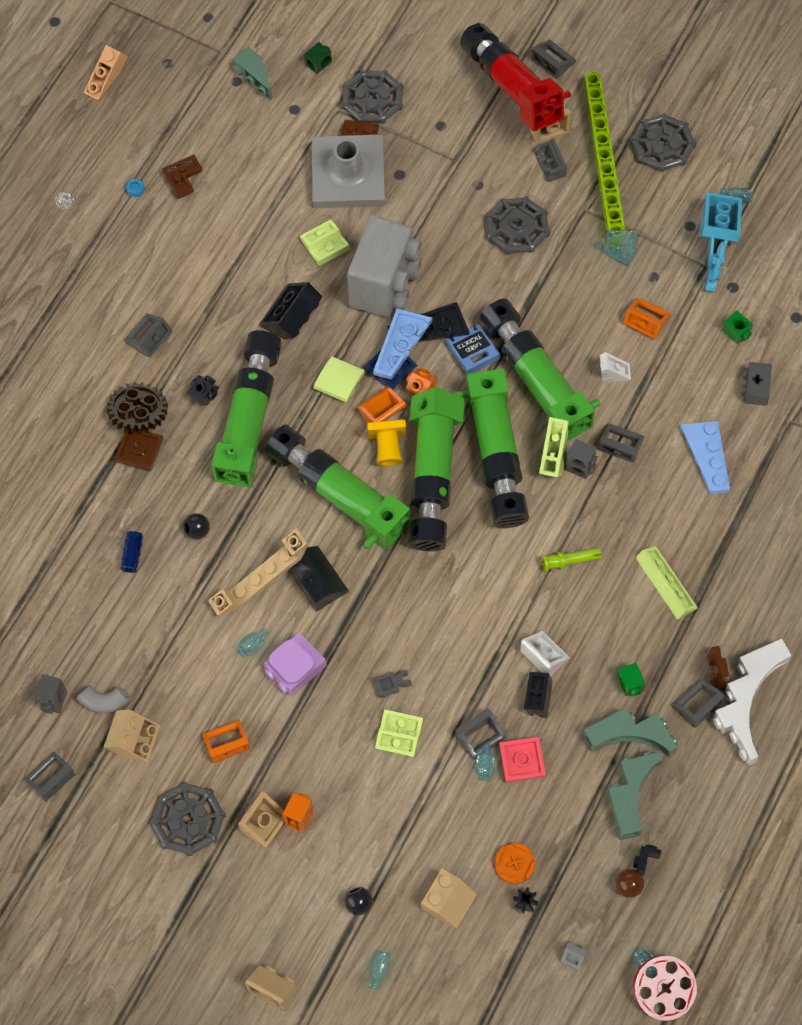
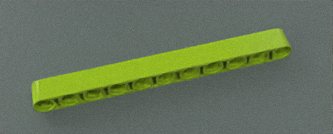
(594, 88)

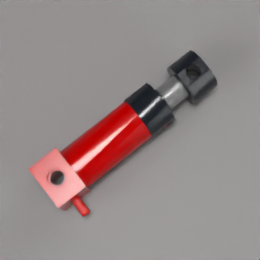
(539, 100)

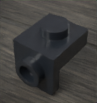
(641, 861)

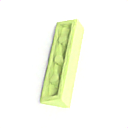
(666, 582)

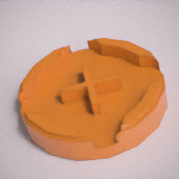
(514, 863)

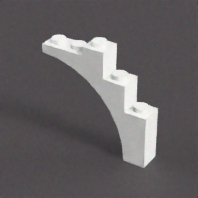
(735, 716)

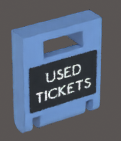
(471, 346)

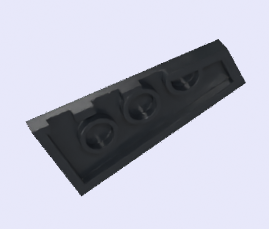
(445, 323)

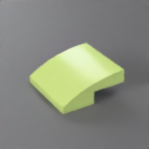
(325, 242)
(339, 379)
(399, 733)

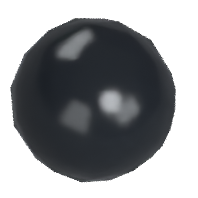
(196, 526)
(358, 901)

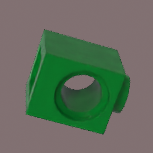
(737, 320)
(631, 679)

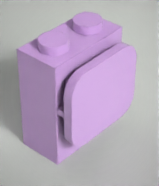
(294, 664)

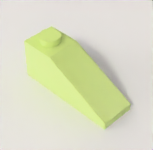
(555, 448)

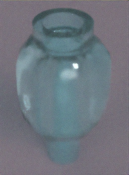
(739, 192)
(252, 643)
(485, 763)
(642, 956)
(379, 968)

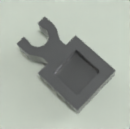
(389, 684)

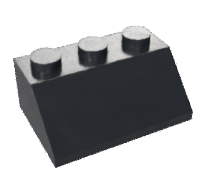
(291, 310)
(317, 578)

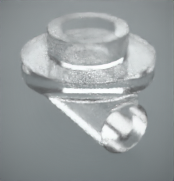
(64, 200)

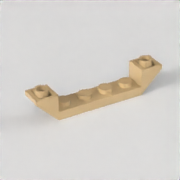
(262, 577)

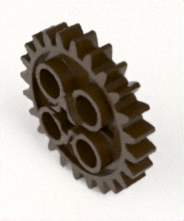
(137, 408)

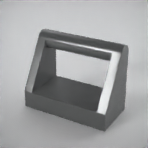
(549, 63)
(152, 338)
(619, 449)
(695, 719)
(475, 724)
(55, 782)

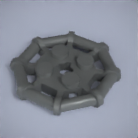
(372, 87)
(663, 133)
(517, 234)
(183, 808)

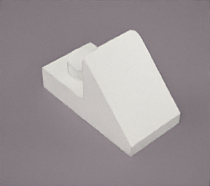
(614, 369)

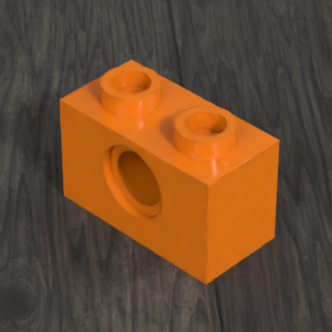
(298, 812)

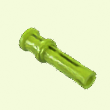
(561, 559)

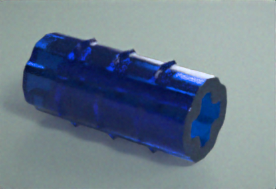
(131, 552)

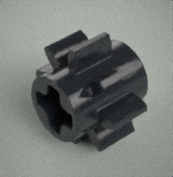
(527, 895)

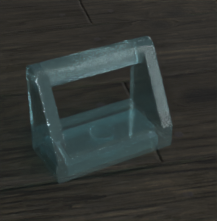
(627, 239)

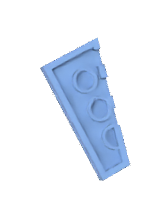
(400, 340)
(708, 453)

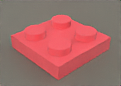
(522, 759)

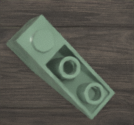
(251, 67)

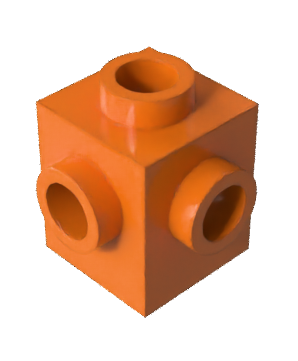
(420, 381)

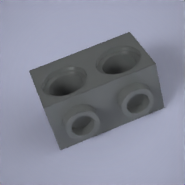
(581, 459)

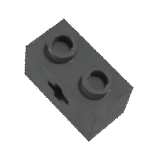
(760, 392)
(50, 694)

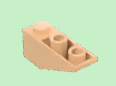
(105, 72)

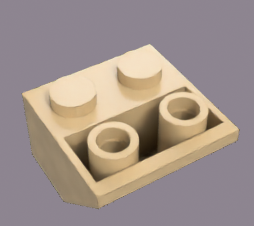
(131, 735)

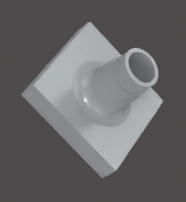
(348, 171)

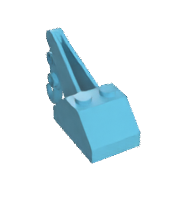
(721, 223)

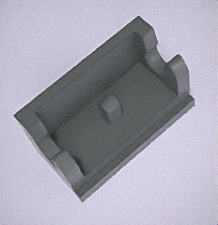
(551, 160)

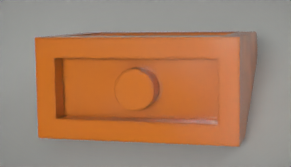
(645, 322)
(381, 406)
(228, 749)

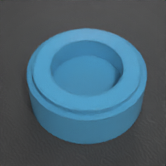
(135, 188)

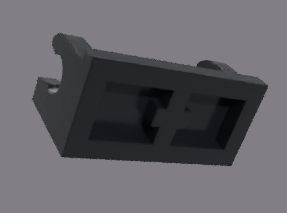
(538, 694)

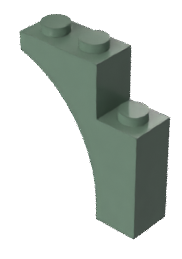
(622, 728)
(624, 797)

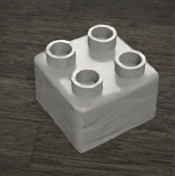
(383, 267)

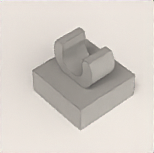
(574, 955)

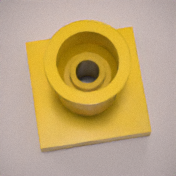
(387, 440)

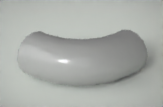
(104, 702)

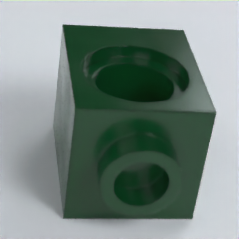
(318, 57)

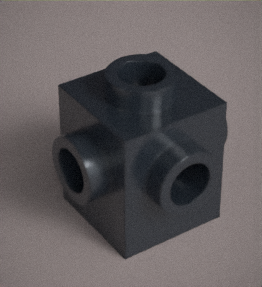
(203, 389)

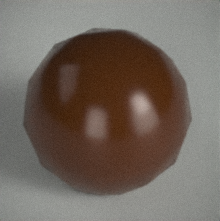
(629, 883)

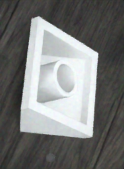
(543, 652)

